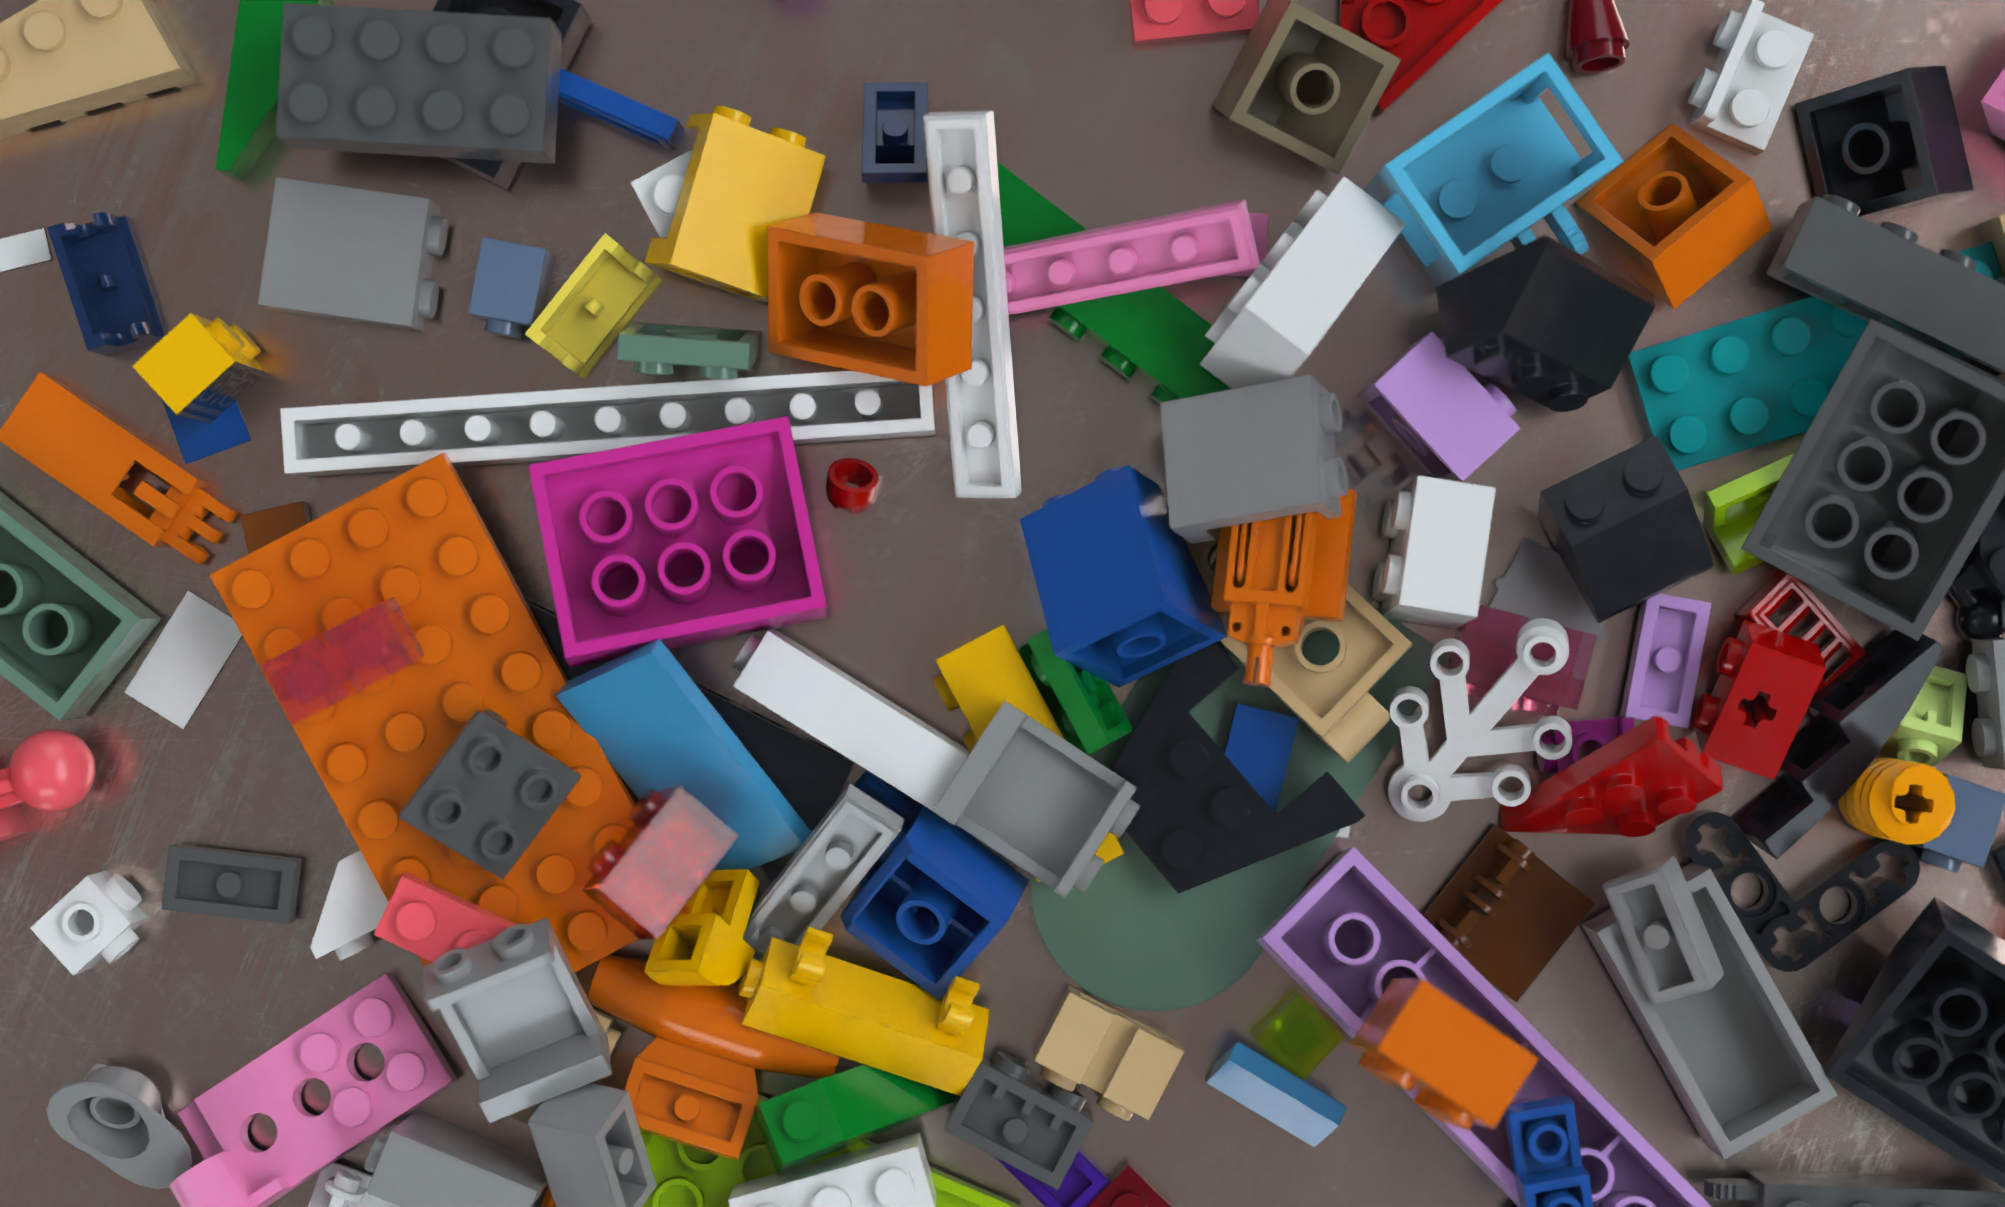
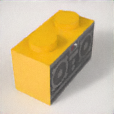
(201, 367)

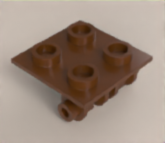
(1507, 912)

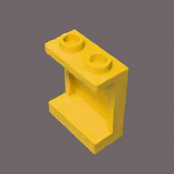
(730, 196)

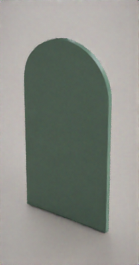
(1167, 950)

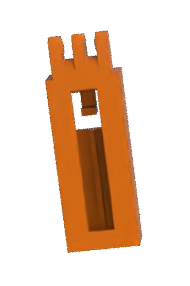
(93, 456)

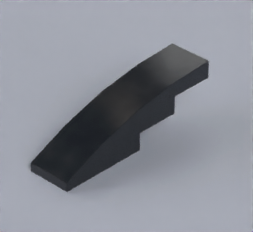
(1852, 726)

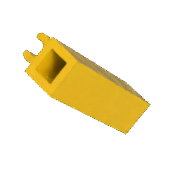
(865, 1013)

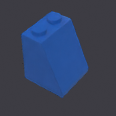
(1118, 579)

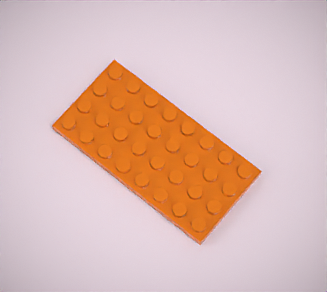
(481, 651)

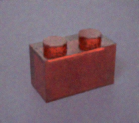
(658, 861)

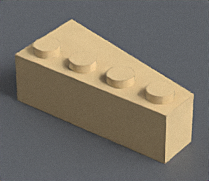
(83, 57)

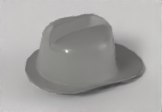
(121, 1124)

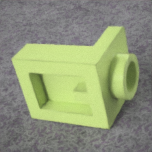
(1934, 720)

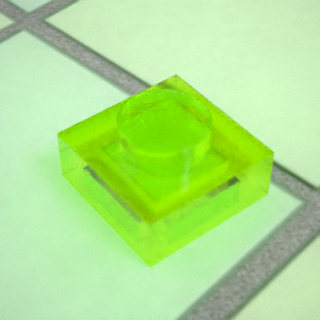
(1297, 1036)

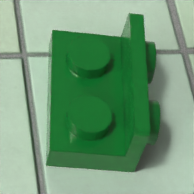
(1077, 699)

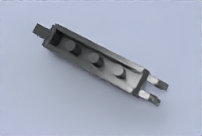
(1833, 1189)

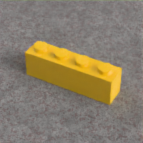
(986, 675)

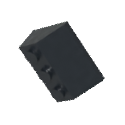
(1543, 323)

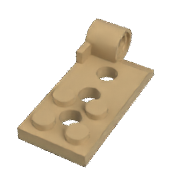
(1331, 696)

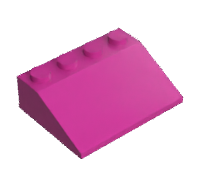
(678, 541)

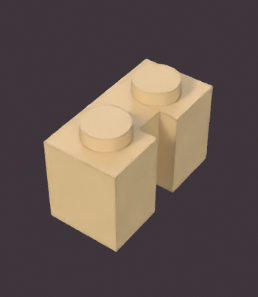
(1108, 1053)

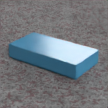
(1276, 1094)

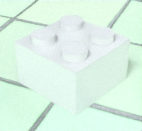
(1435, 552)

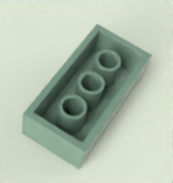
(61, 618)

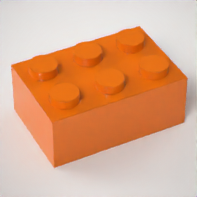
(870, 298)
(1444, 1052)

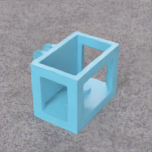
(1494, 175)

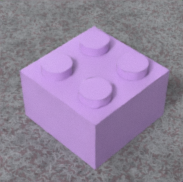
(1440, 410)

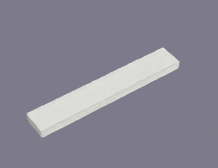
(983, 398)

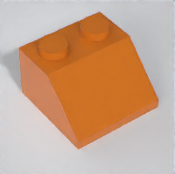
(1676, 214)

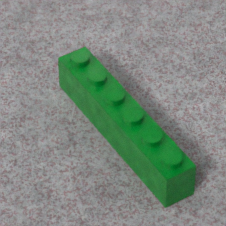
(1139, 329)

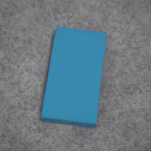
(669, 735)

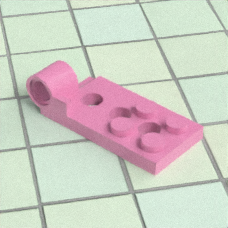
(272, 1085)

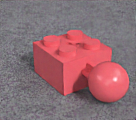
(46, 772)

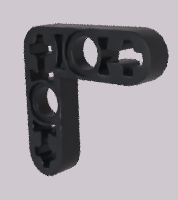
(1779, 909)

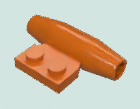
(700, 1068)

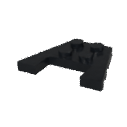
(1195, 804)

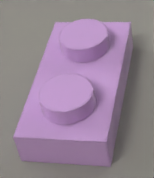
(1666, 659)

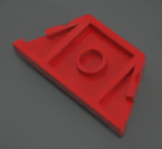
(1620, 787)

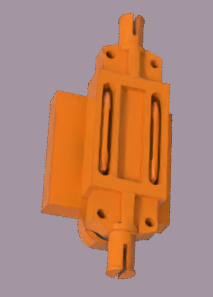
(1278, 576)

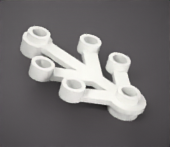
(1474, 731)

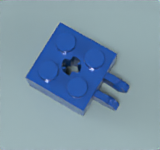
(933, 901)

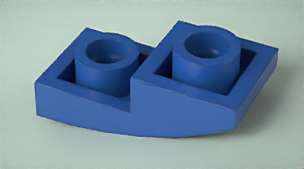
(1547, 1154)

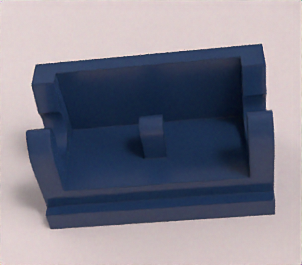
(108, 283)

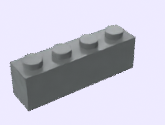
(1894, 281)

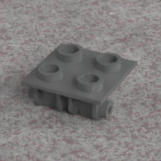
(489, 794)

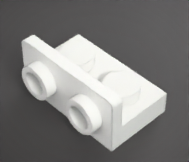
(1750, 77)

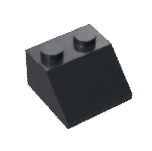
(1886, 141)
(1625, 529)

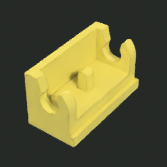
(594, 306)

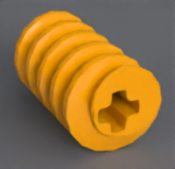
(1899, 801)

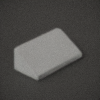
(1664, 931)

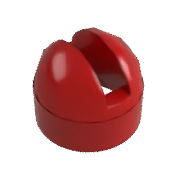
(855, 472)

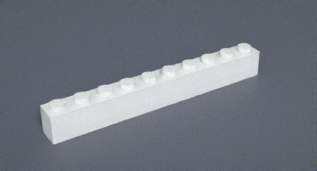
(594, 420)

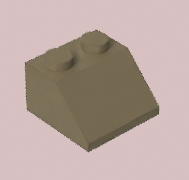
(1305, 83)

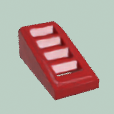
(1786, 586)

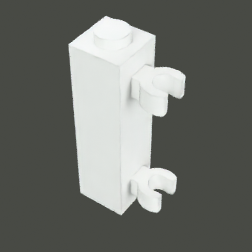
(848, 716)

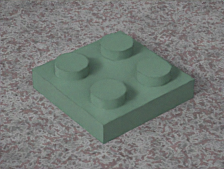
(662, 347)

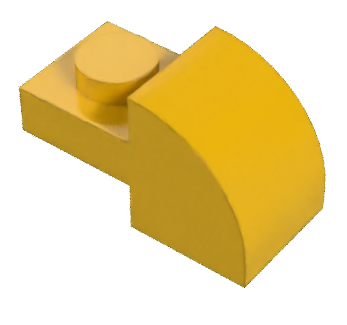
(708, 941)

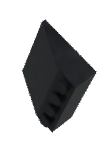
(1935, 1039)

